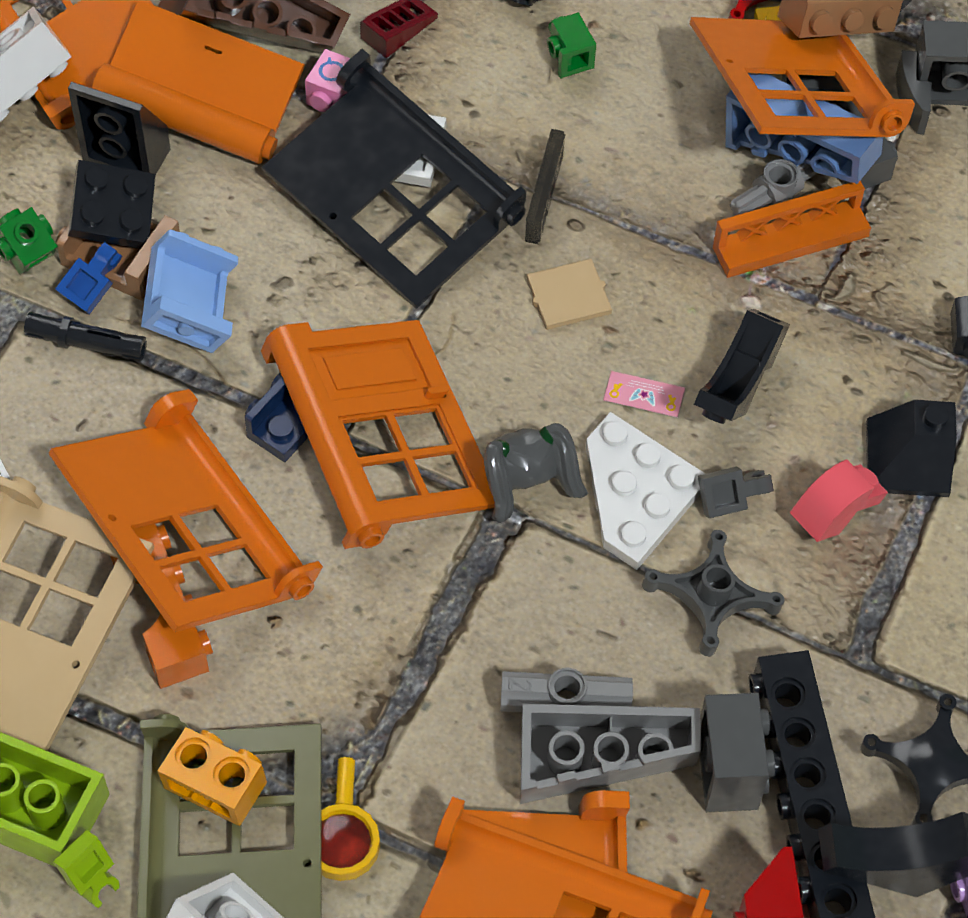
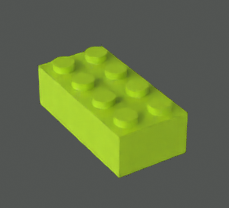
(45, 799)

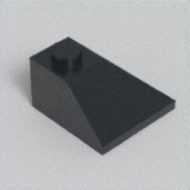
(913, 447)

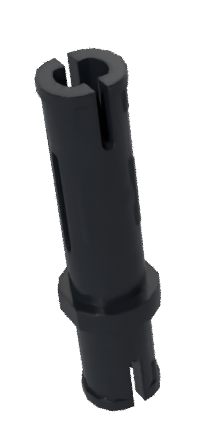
(98, 339)

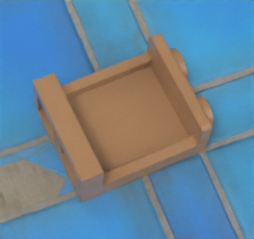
(131, 271)

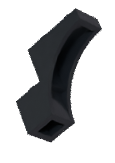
(741, 370)

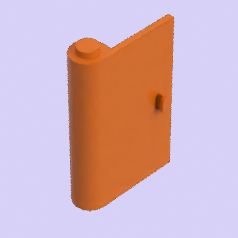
(218, 94)

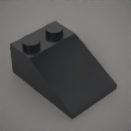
(118, 130)

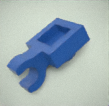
(87, 283)

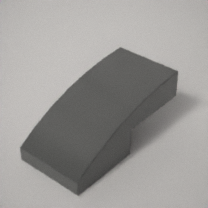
(912, 89)

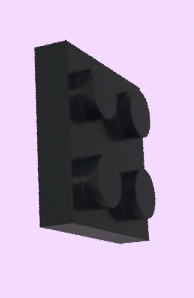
(111, 204)

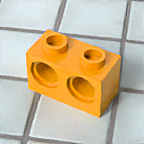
(206, 783)

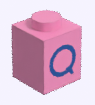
(321, 82)

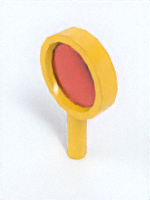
(348, 831)

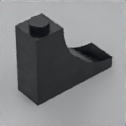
(899, 858)

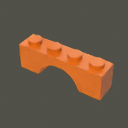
(172, 654)

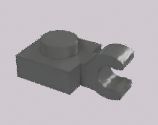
(727, 490)

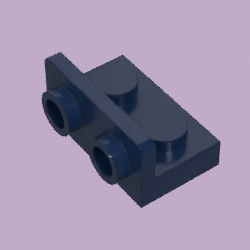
(275, 422)

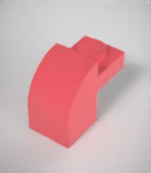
(836, 498)

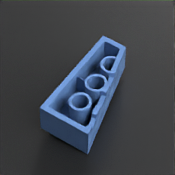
(833, 156)

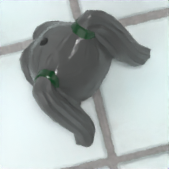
(531, 459)

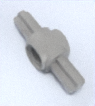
(776, 184)

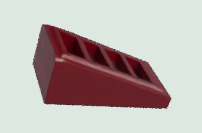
(388, 42)

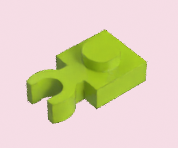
(86, 867)

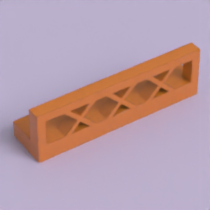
(792, 232)

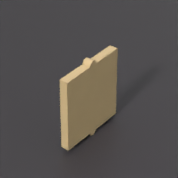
(569, 294)

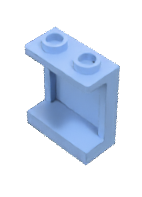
(188, 291)

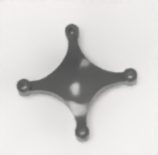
(713, 592)

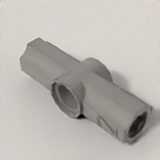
(542, 688)

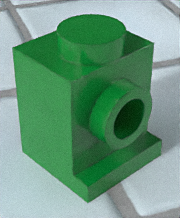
(571, 44)

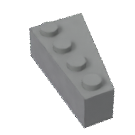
(602, 745)

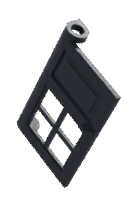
(362, 150)

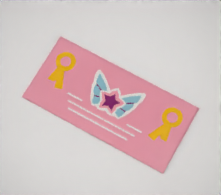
(644, 394)

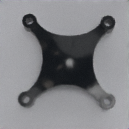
(930, 761)

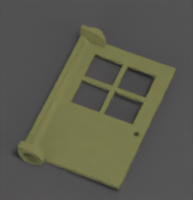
(276, 875)

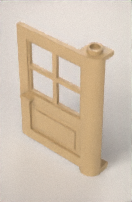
(37, 672)

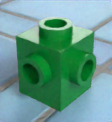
(29, 251)

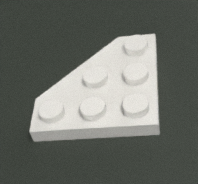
(637, 488)

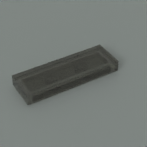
(545, 186)

